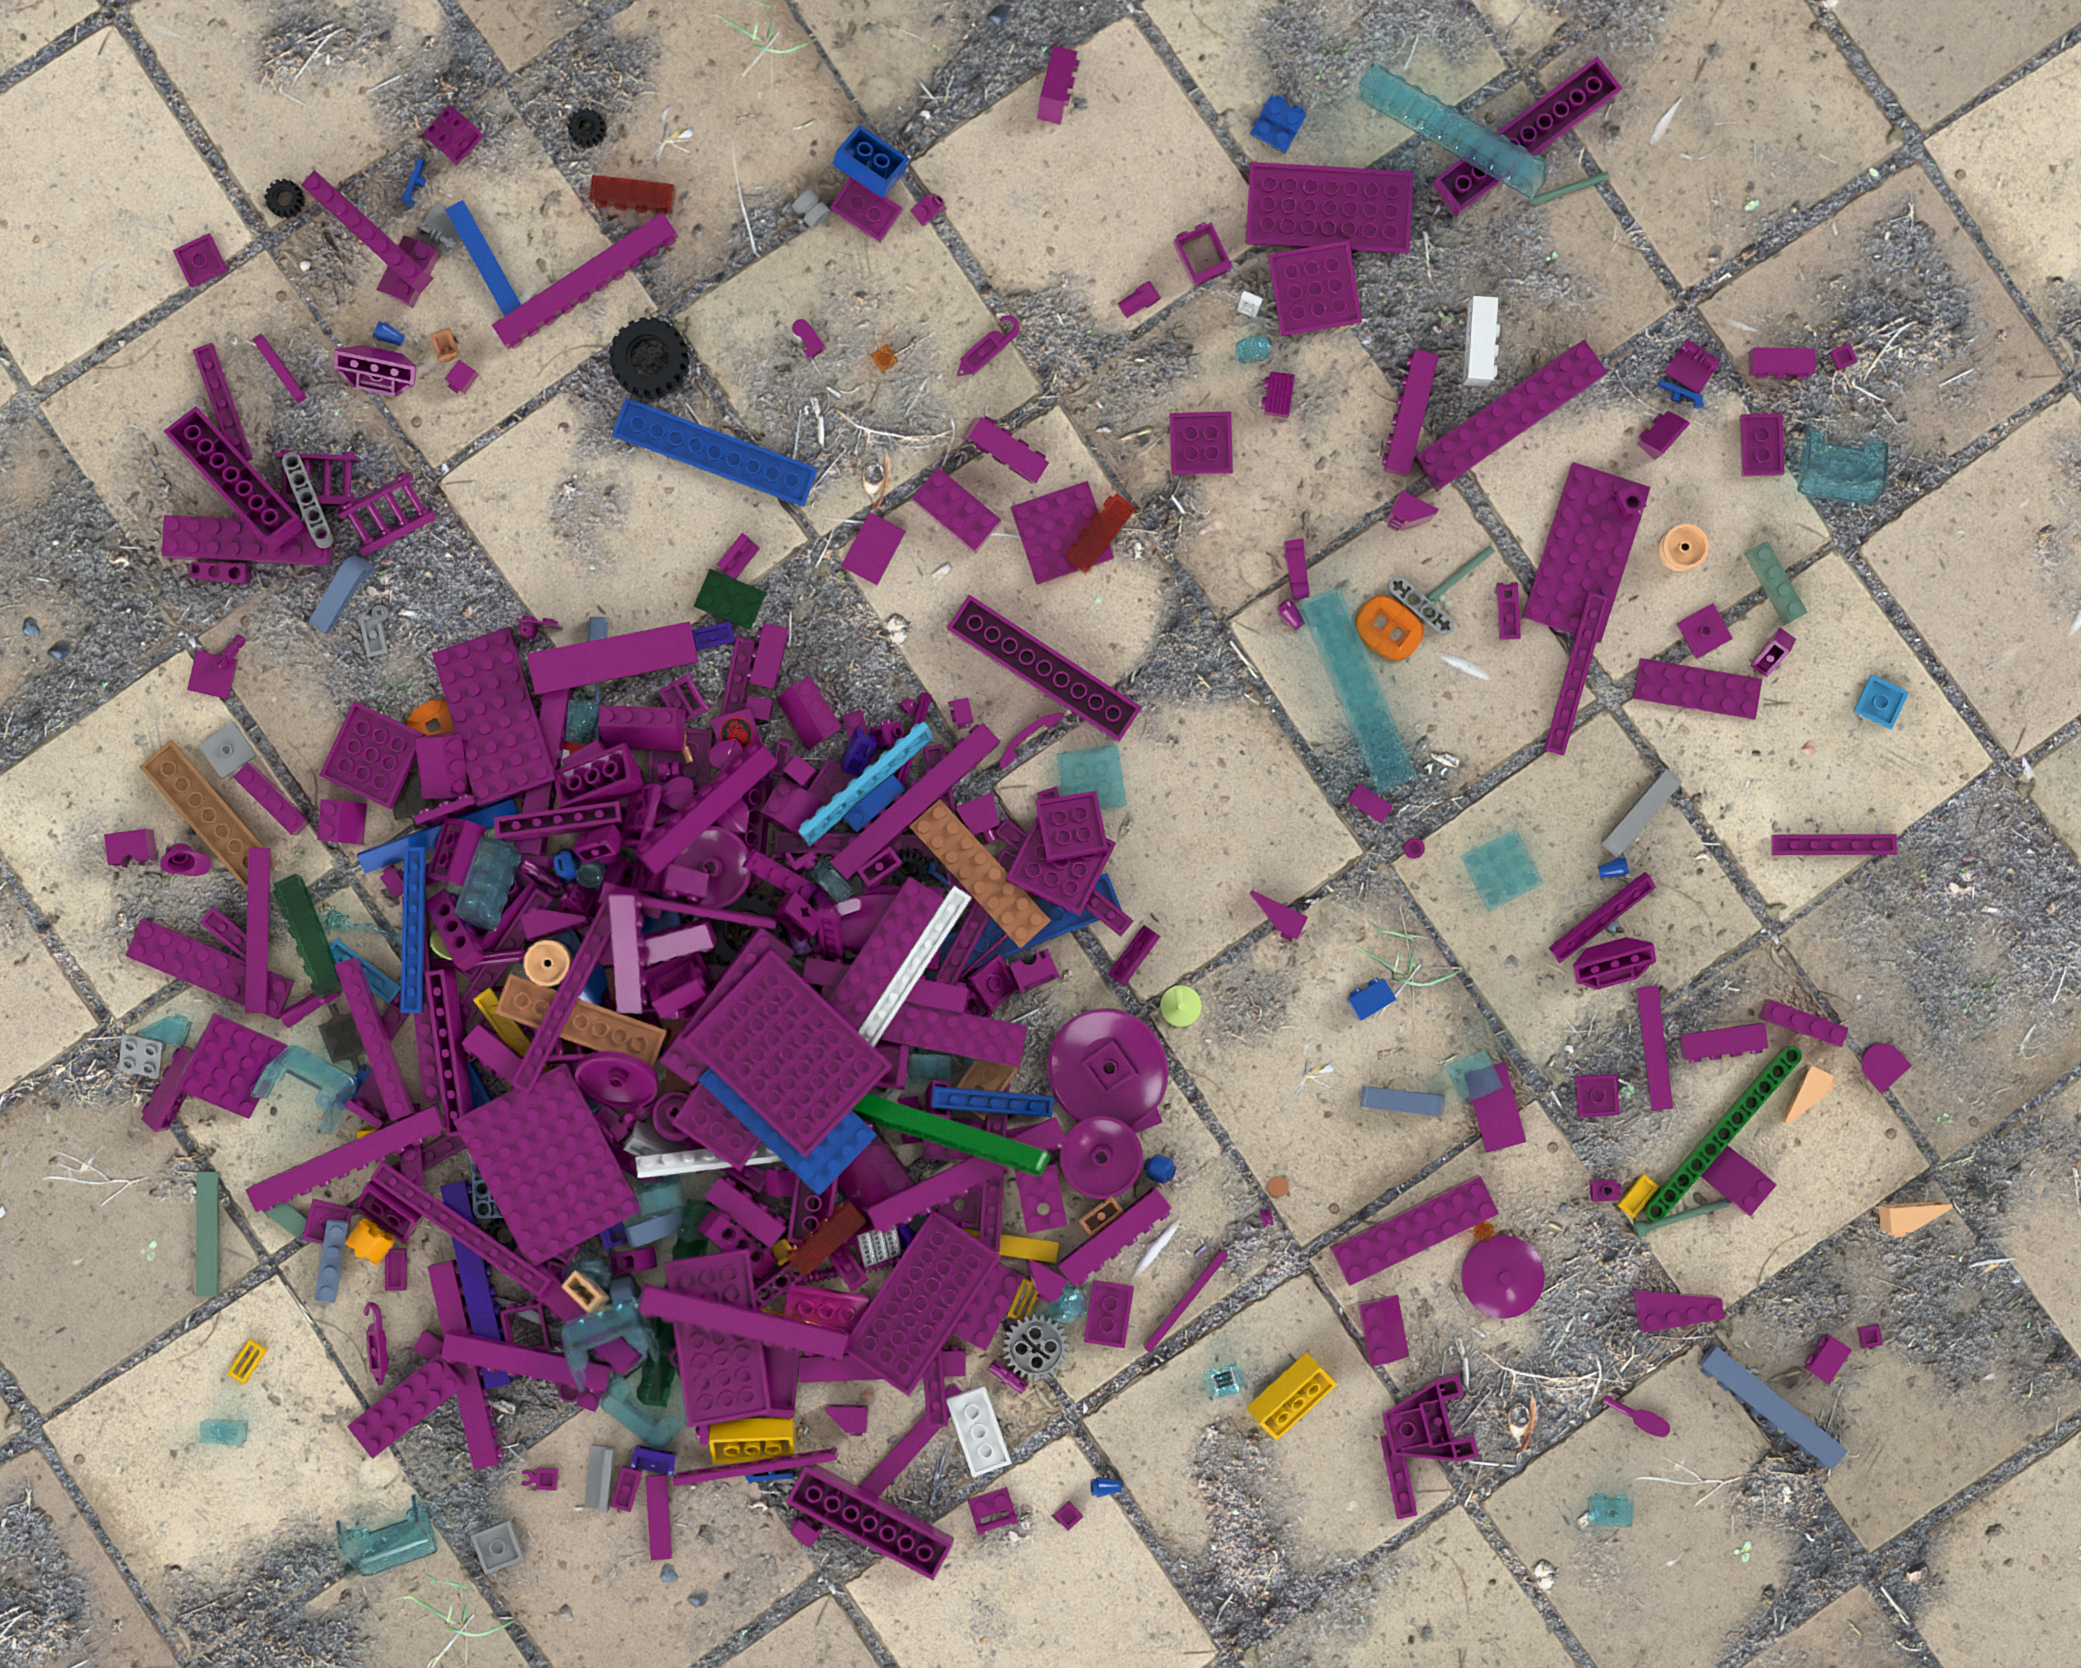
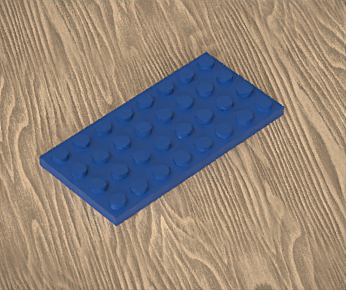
(823, 1162)

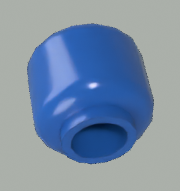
(1160, 1169)

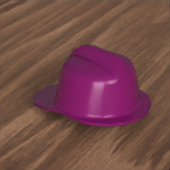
(184, 861)

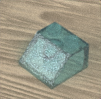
(929, 1067)
(1474, 1076)
(661, 1197)

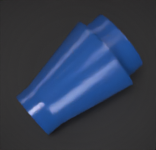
(388, 334)
(1614, 868)
(1104, 1486)

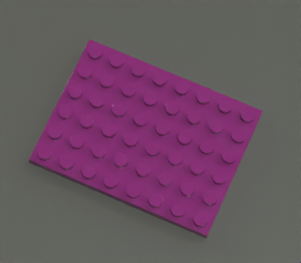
(788, 1053)
(548, 1165)

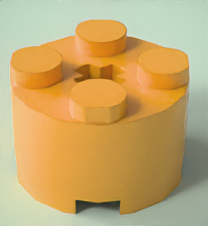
(370, 1241)

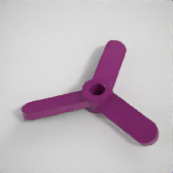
(842, 908)

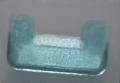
(1842, 471)

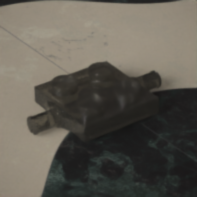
(410, 800)
(342, 1038)

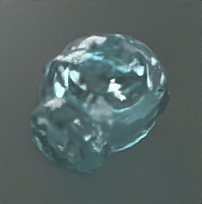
(594, 1270)

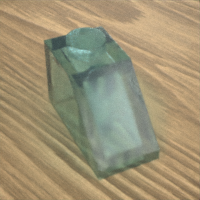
(581, 719)
(832, 882)
(170, 1029)

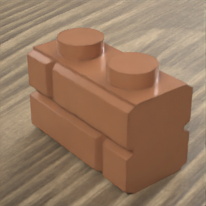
(1101, 1215)

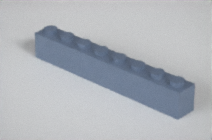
(1771, 1406)

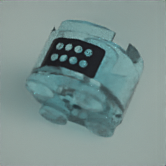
(1225, 1381)

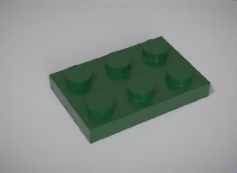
(730, 599)

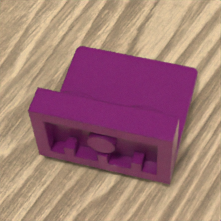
(453, 134)
(369, 1103)

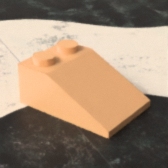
(1908, 1217)

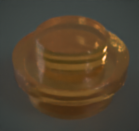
(1484, 1231)

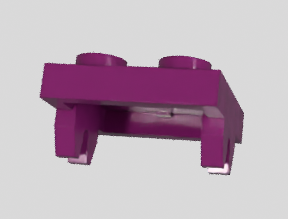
(968, 1217)

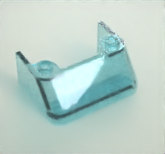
(334, 1083)
(603, 1326)
(651, 1432)
(390, 1545)

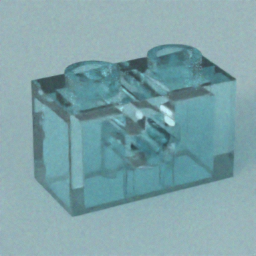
(223, 1431)
(1621, 1516)

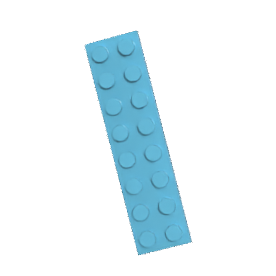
(859, 788)

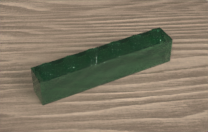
(309, 935)

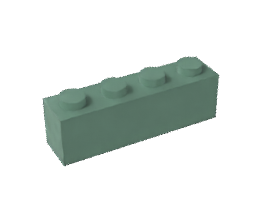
(1776, 583)

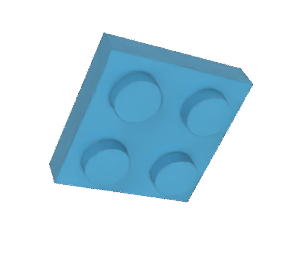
(1880, 702)

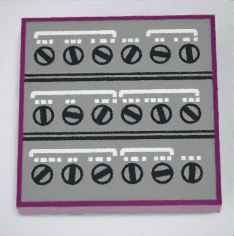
(877, 1247)

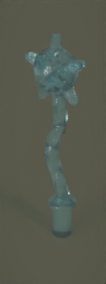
(336, 920)

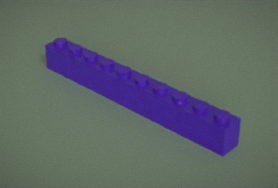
(476, 1279)

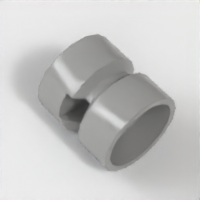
(809, 207)

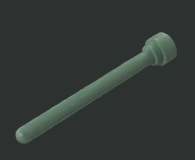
(1643, 1227)

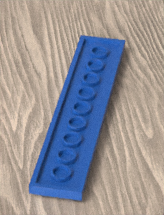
(714, 452)
(1061, 922)

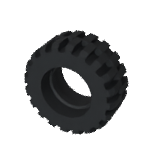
(644, 331)
(748, 902)

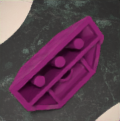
(375, 369)
(1613, 962)

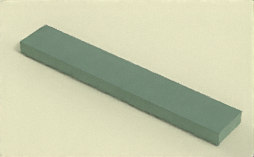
(207, 1234)

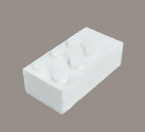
(1480, 341)

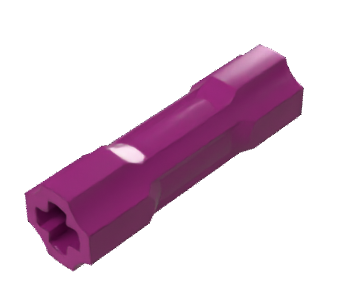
(304, 1007)

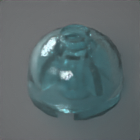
(1069, 1306)

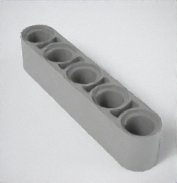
(305, 491)
(1641, 812)

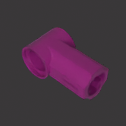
(1143, 297)

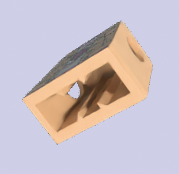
(591, 1296)

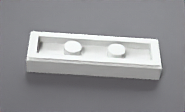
(1249, 304)

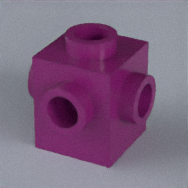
(889, 731)

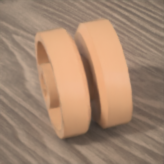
(1672, 553)
(536, 963)

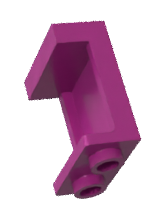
(896, 1076)

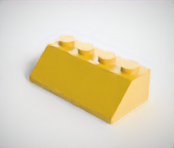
(1291, 1396)
(751, 1439)

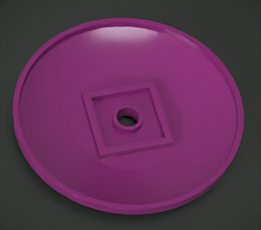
(1079, 1071)

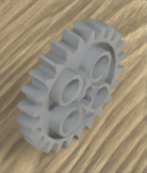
(1023, 1359)

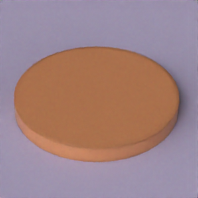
(1277, 1186)

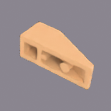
(1810, 1089)

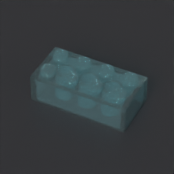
(488, 883)

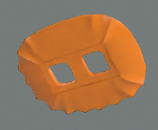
(1397, 616)
(427, 712)

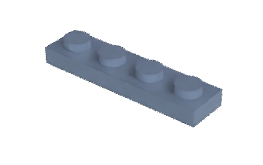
(331, 1260)

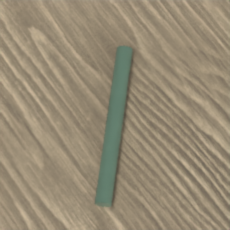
(1570, 188)
(1460, 573)

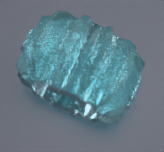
(1253, 349)

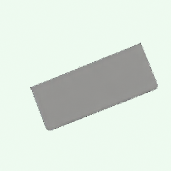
(647, 1142)
(600, 1478)

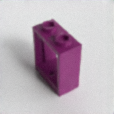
(1208, 274)
(677, 988)
(530, 1305)

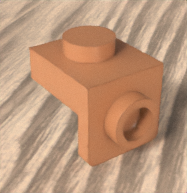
(444, 345)

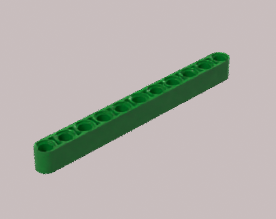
(1731, 1128)
(952, 1134)

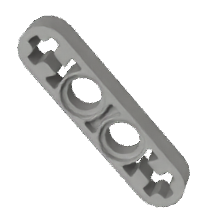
(1418, 608)

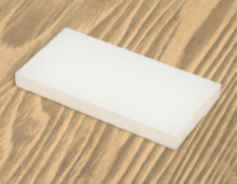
(978, 1430)

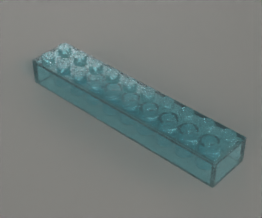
(1453, 130)
(1358, 690)

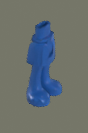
(565, 865)

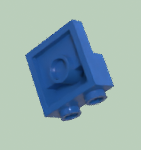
(1278, 123)

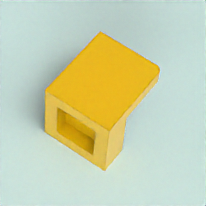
(780, 1250)

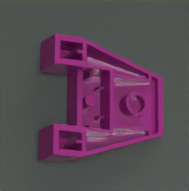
(1422, 1426)

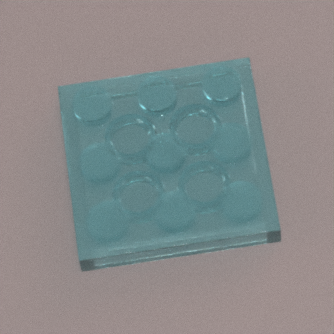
(1093, 771)
(1502, 870)

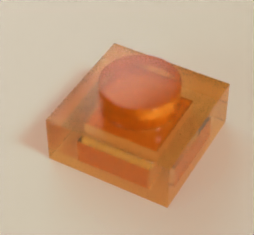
(884, 358)

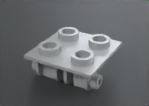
(439, 230)
(141, 1055)

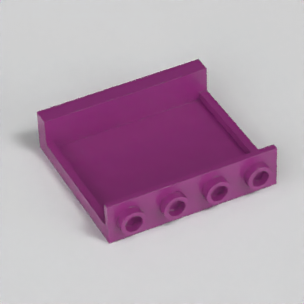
(782, 1379)

